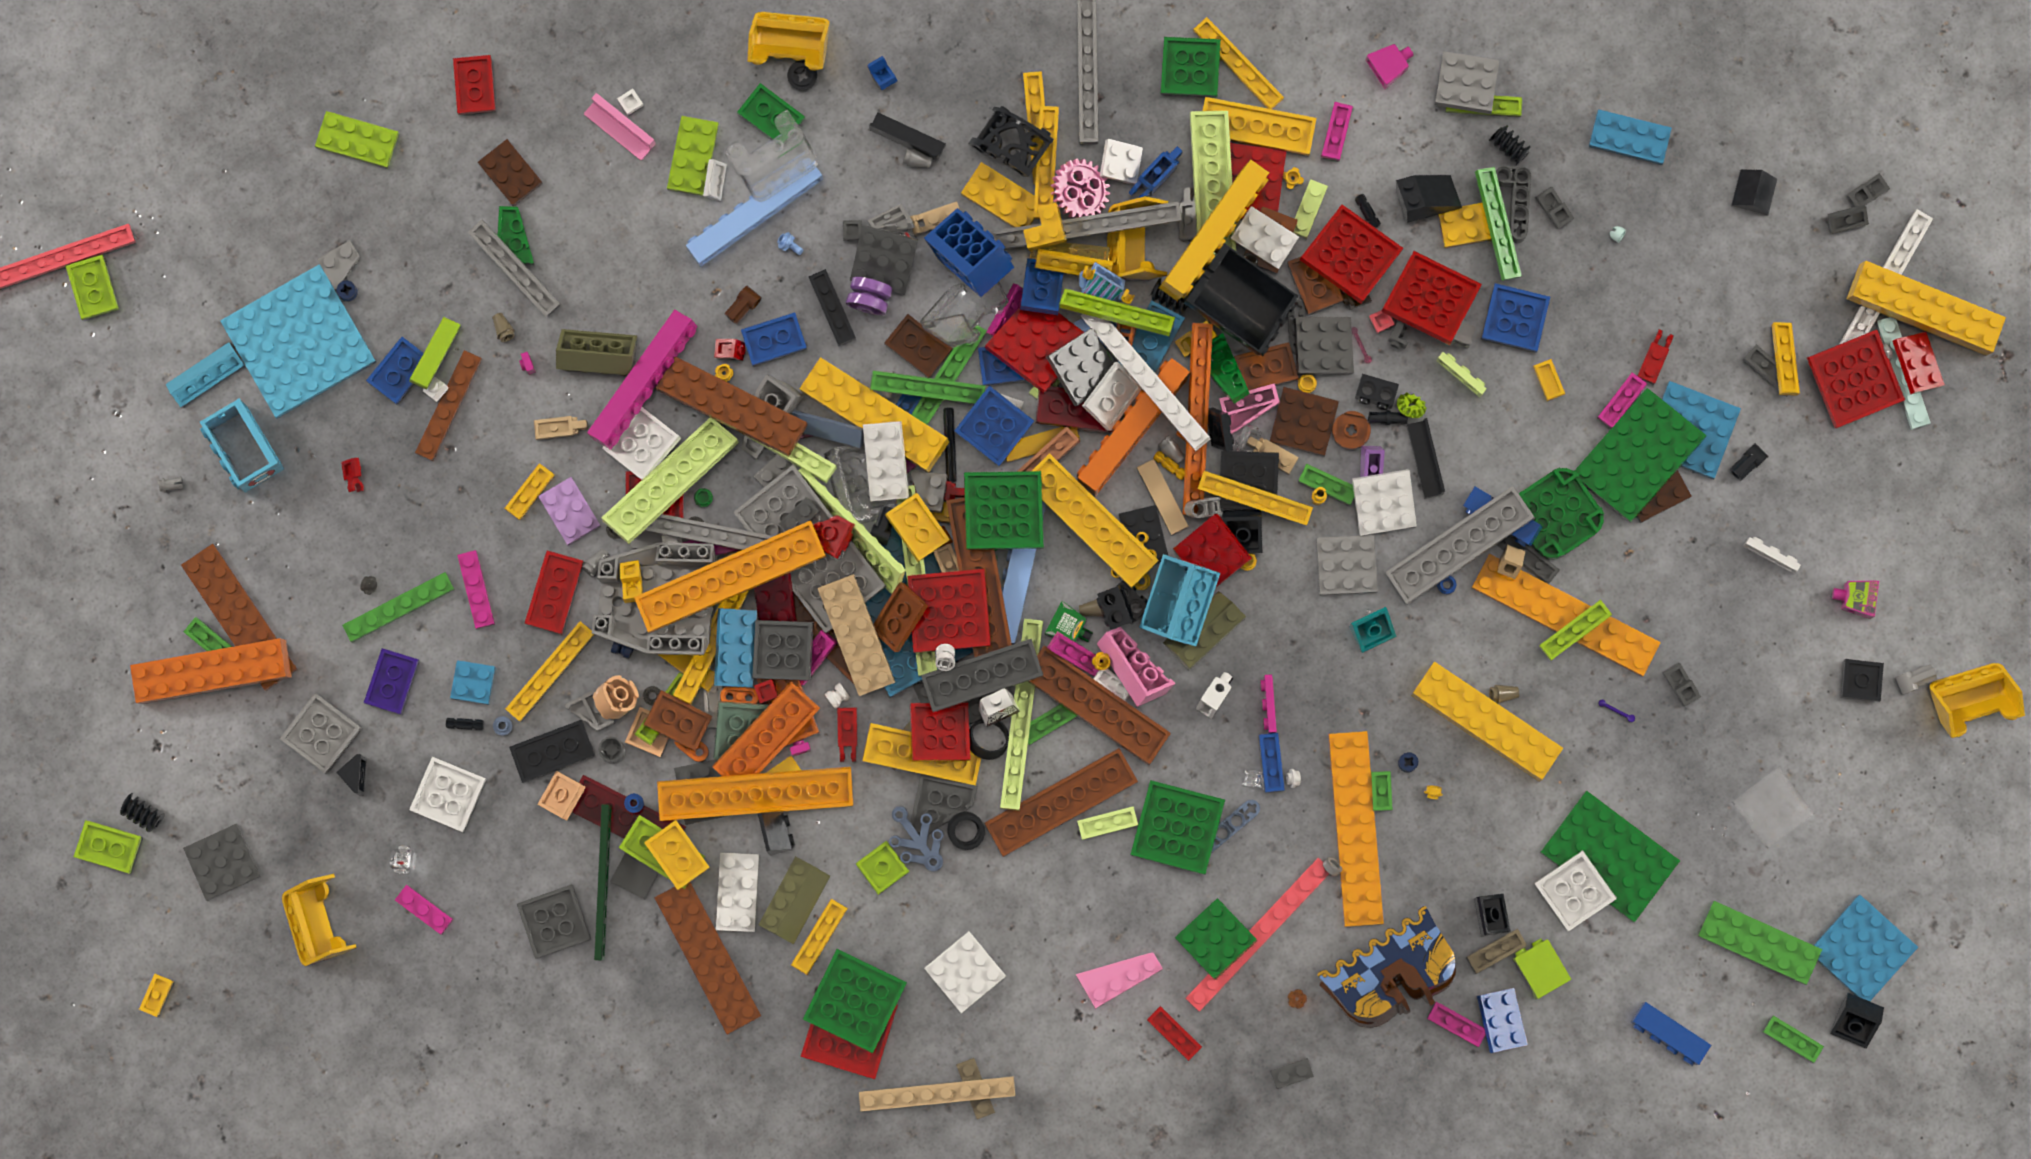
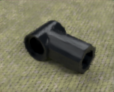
(1752, 458)
(882, 528)

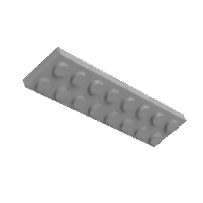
(1460, 545)

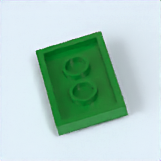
(763, 108)

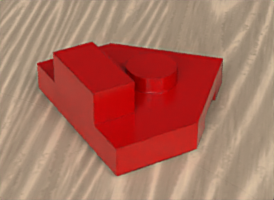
(834, 535)

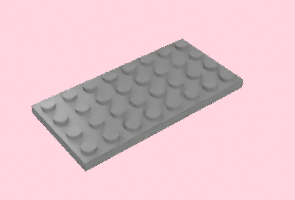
(771, 506)

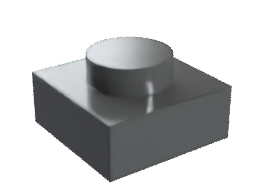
(851, 230)

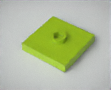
(882, 867)

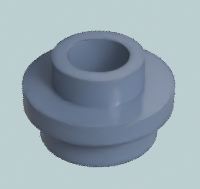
(506, 730)

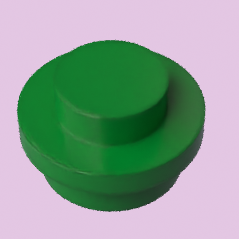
(703, 497)

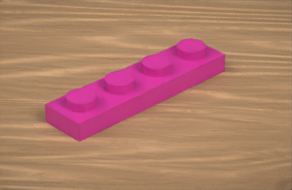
(476, 589)

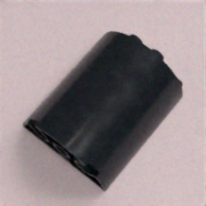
(1241, 300)

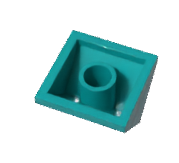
(1373, 629)

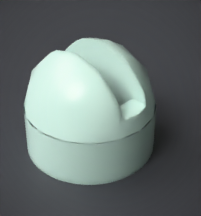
(1618, 234)

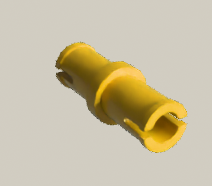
(1320, 491)

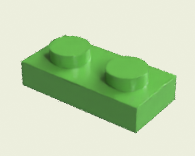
(1381, 791)

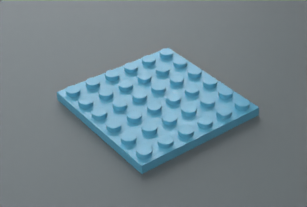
(298, 341)

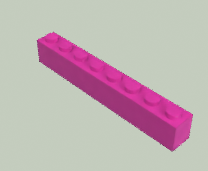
(642, 379)

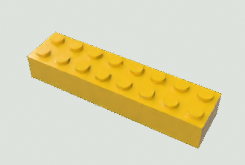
(1216, 227)
(1926, 308)
(864, 406)
(1487, 721)

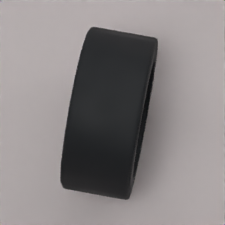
(974, 842)

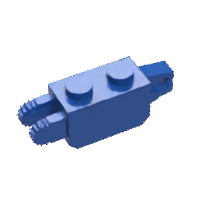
(1157, 172)

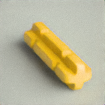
(1169, 464)

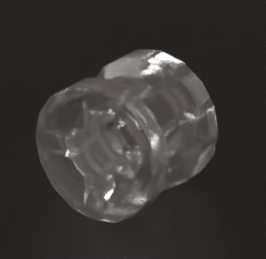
(1252, 779)

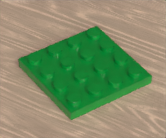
(1003, 510)
(1177, 827)
(854, 1000)

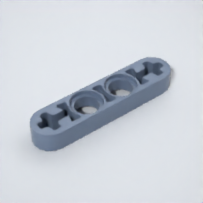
(1231, 829)

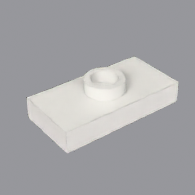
(714, 180)
(1112, 683)

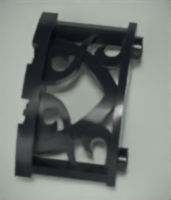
(999, 123)

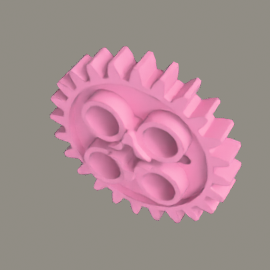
(1085, 174)

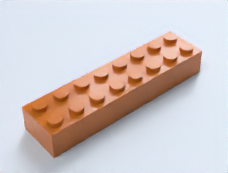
(1128, 431)
(210, 671)

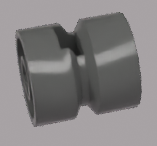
(612, 750)

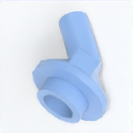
(786, 241)

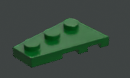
(513, 233)

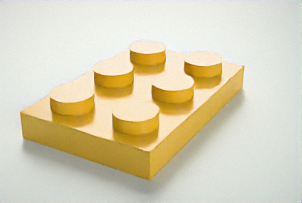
(1464, 226)
(917, 527)
(677, 855)

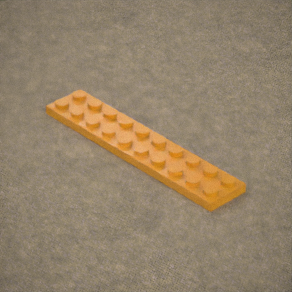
(730, 576)
(1557, 609)
(754, 793)
(1356, 829)

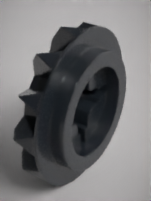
(793, 78)

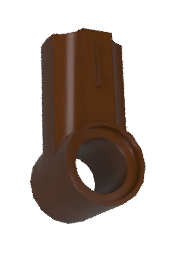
(745, 301)

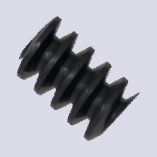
(1510, 144)
(1158, 293)
(140, 813)

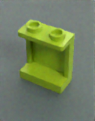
(1541, 968)

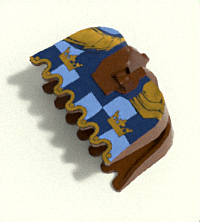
(1410, 958)

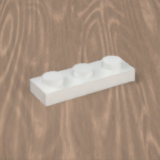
(1772, 554)

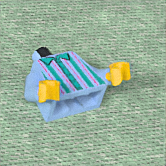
(1104, 284)

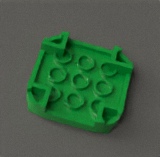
(1565, 512)

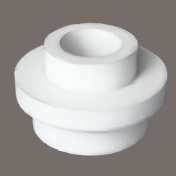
(1293, 778)

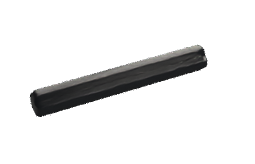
(950, 452)

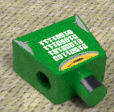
(1068, 623)

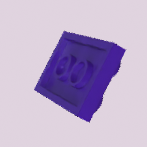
(391, 681)

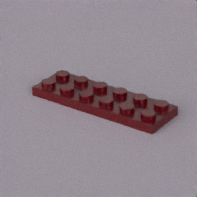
(621, 819)

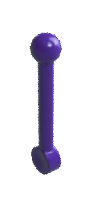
(1631, 718)

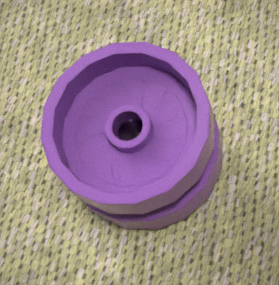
(869, 296)

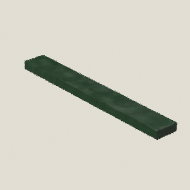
(603, 875)

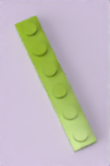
(1117, 312)

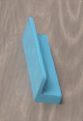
(204, 374)

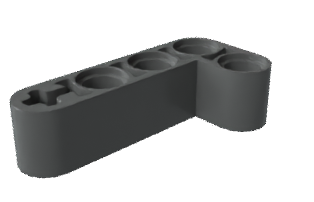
(1517, 204)

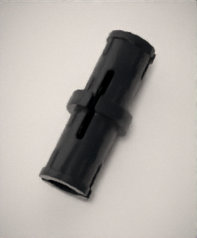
(1387, 418)

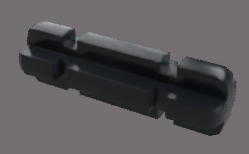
(1367, 210)
(467, 724)

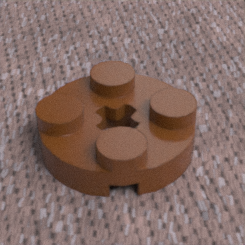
(1342, 437)

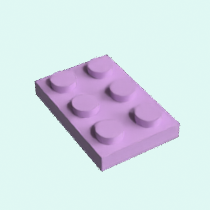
(569, 511)

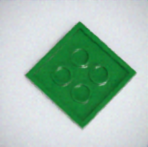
(1190, 66)
(1216, 939)

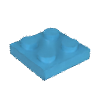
(472, 682)

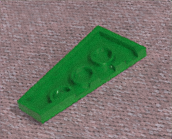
(1225, 370)

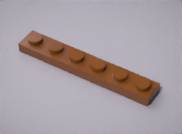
(448, 405)

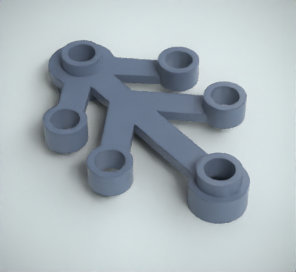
(918, 841)

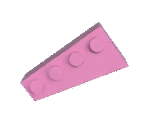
(1133, 667)
(1114, 979)

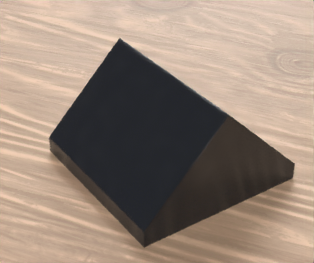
(1754, 191)
(354, 774)
(1492, 914)

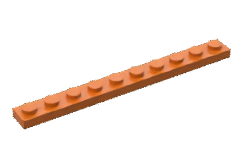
(1198, 408)

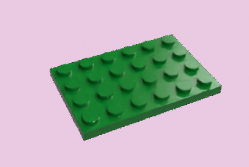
(1639, 455)
(1618, 850)

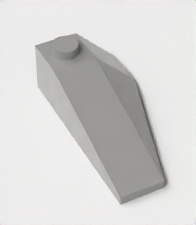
(779, 395)

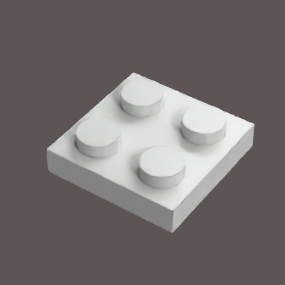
(1121, 162)

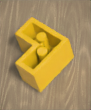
(1051, 229)

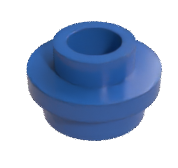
(1451, 589)
(640, 803)

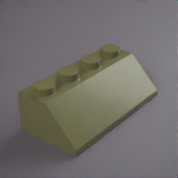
(596, 352)
(1220, 621)
(794, 900)

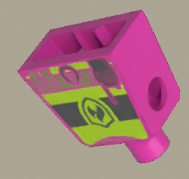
(1858, 597)

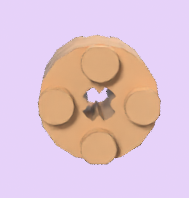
(615, 697)

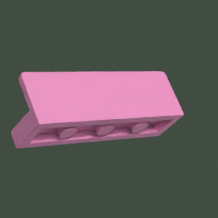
(619, 127)

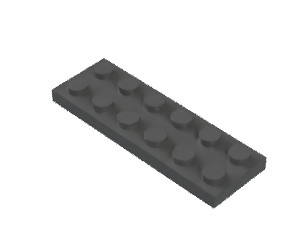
(982, 675)

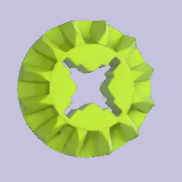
(1413, 411)

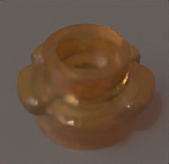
(1302, 998)

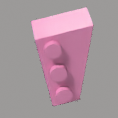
(1250, 407)

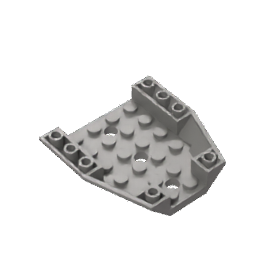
(658, 566)

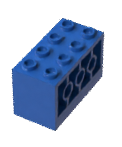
(969, 252)

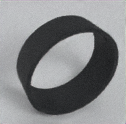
(986, 754)

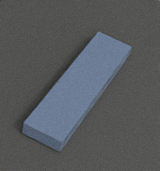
(831, 429)

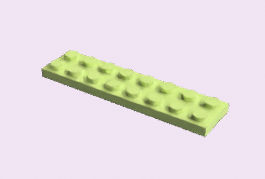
(1210, 163)
(669, 480)
(879, 558)

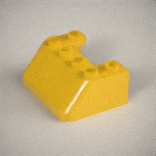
(788, 37)
(1976, 695)

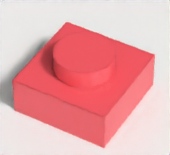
(1381, 321)

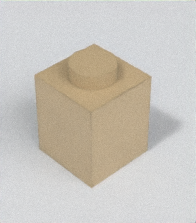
(1511, 561)

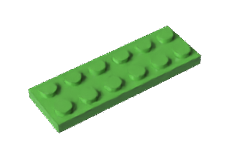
(1760, 942)

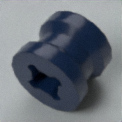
(348, 295)
(1405, 762)

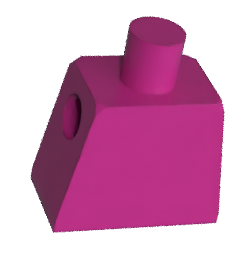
(1389, 63)

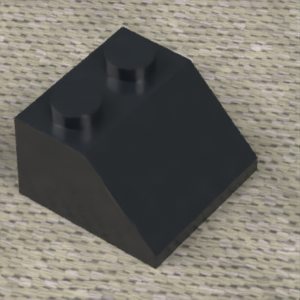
(1246, 527)
(1857, 1020)

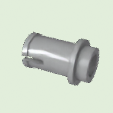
(169, 484)

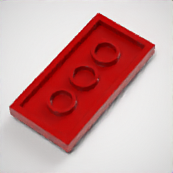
(554, 592)

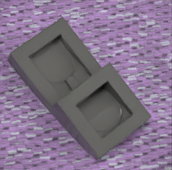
(1869, 191)
(1554, 208)
(1681, 684)

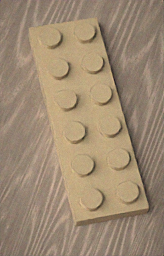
(856, 635)

